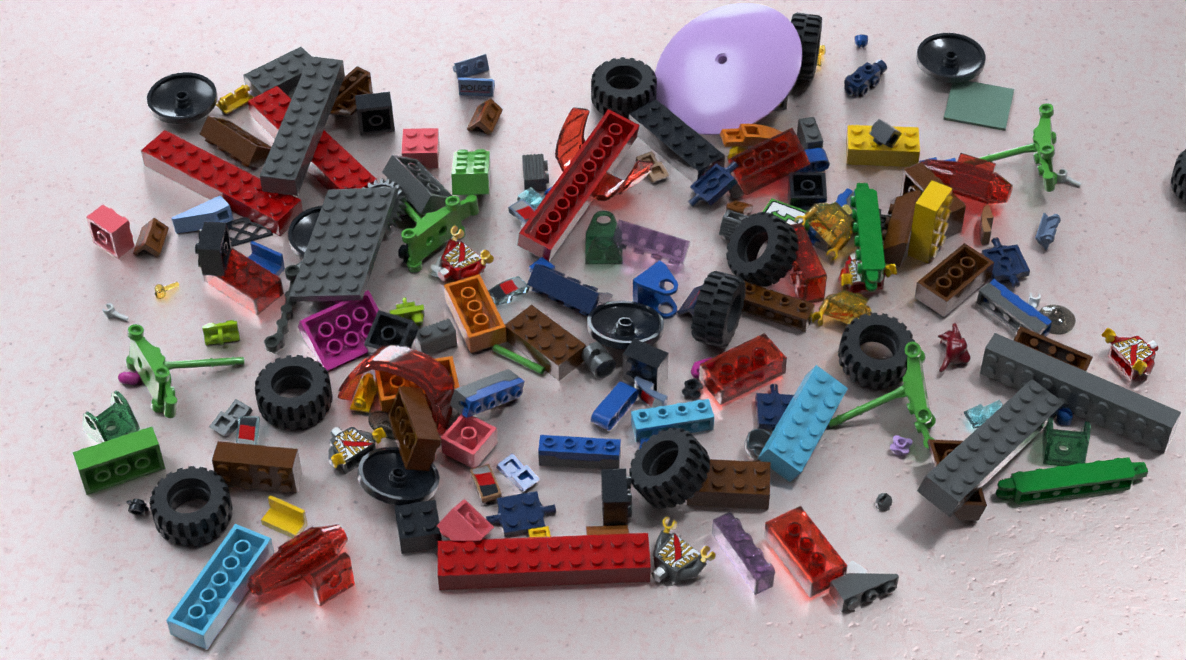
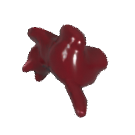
(956, 348)

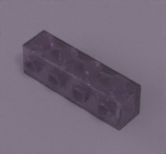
(652, 242)
(743, 553)

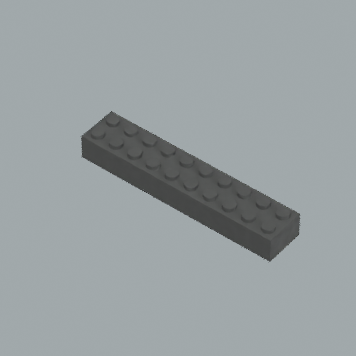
(302, 126)
(1082, 392)
(989, 448)

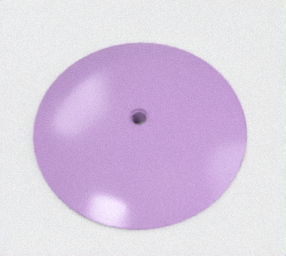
(729, 67)

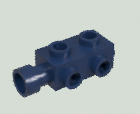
(864, 78)

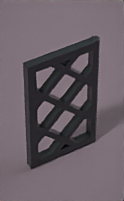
(253, 236)

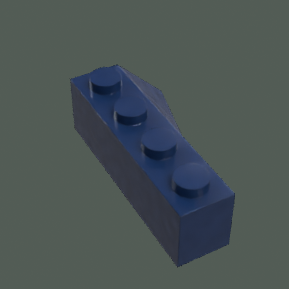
(566, 289)

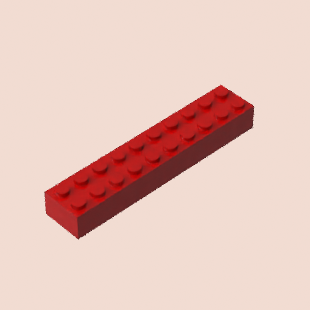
(330, 163)
(216, 177)
(578, 185)
(544, 561)

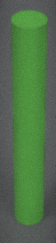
(519, 359)

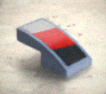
(521, 211)
(647, 393)

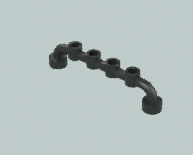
(276, 342)

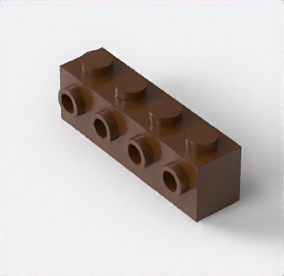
(777, 307)

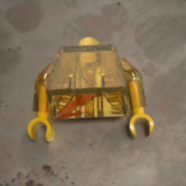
(831, 223)
(842, 307)

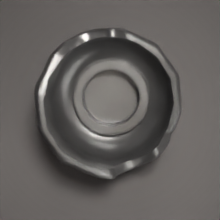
(755, 442)

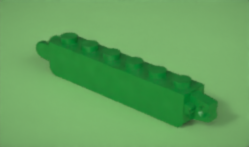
(868, 236)
(1071, 480)

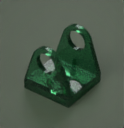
(599, 236)
(116, 415)
(1075, 441)

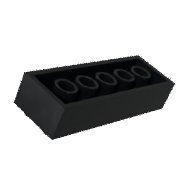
(675, 140)

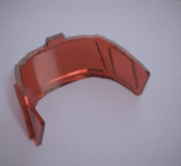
(570, 141)
(412, 366)

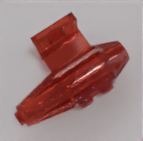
(972, 179)
(310, 558)

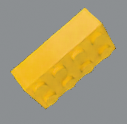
(864, 151)
(930, 222)

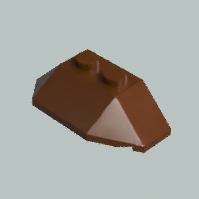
(354, 83)
(1053, 348)

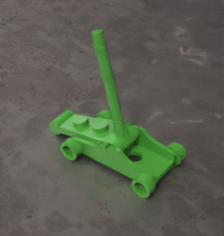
(1042, 147)
(435, 228)
(155, 370)
(913, 388)

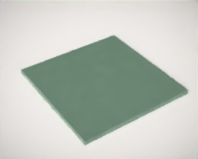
(979, 104)

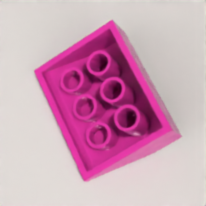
(339, 331)

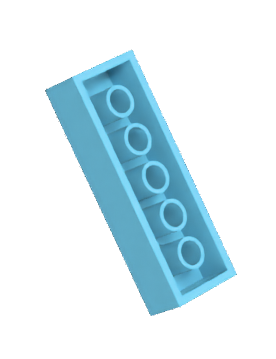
(803, 423)
(219, 587)

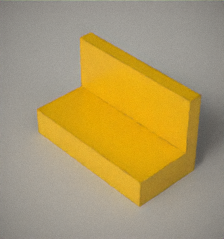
(284, 517)

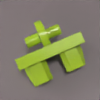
(409, 311)
(221, 332)

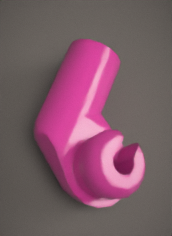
(696, 366)
(129, 378)

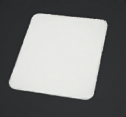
(853, 567)

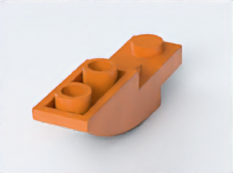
(747, 135)

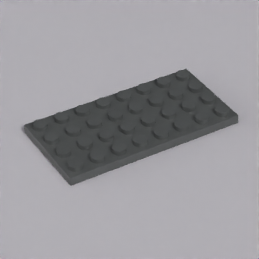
(344, 245)

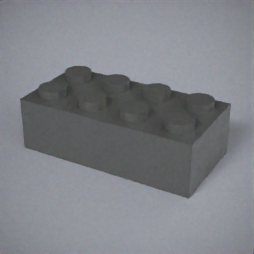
(280, 72)
(417, 182)

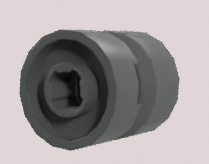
(598, 360)

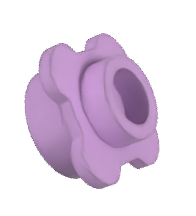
(900, 445)

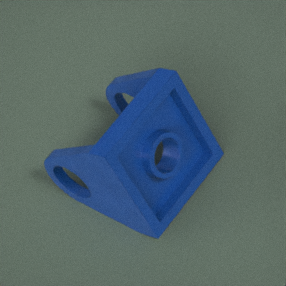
(650, 289)

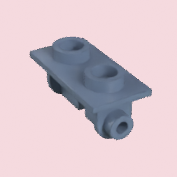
(471, 66)
(1047, 230)

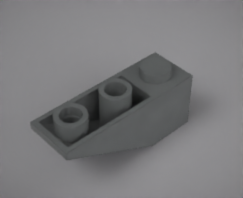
(857, 588)

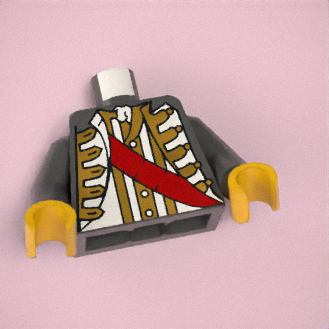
(351, 446)
(676, 557)

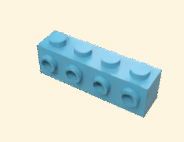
(691, 416)

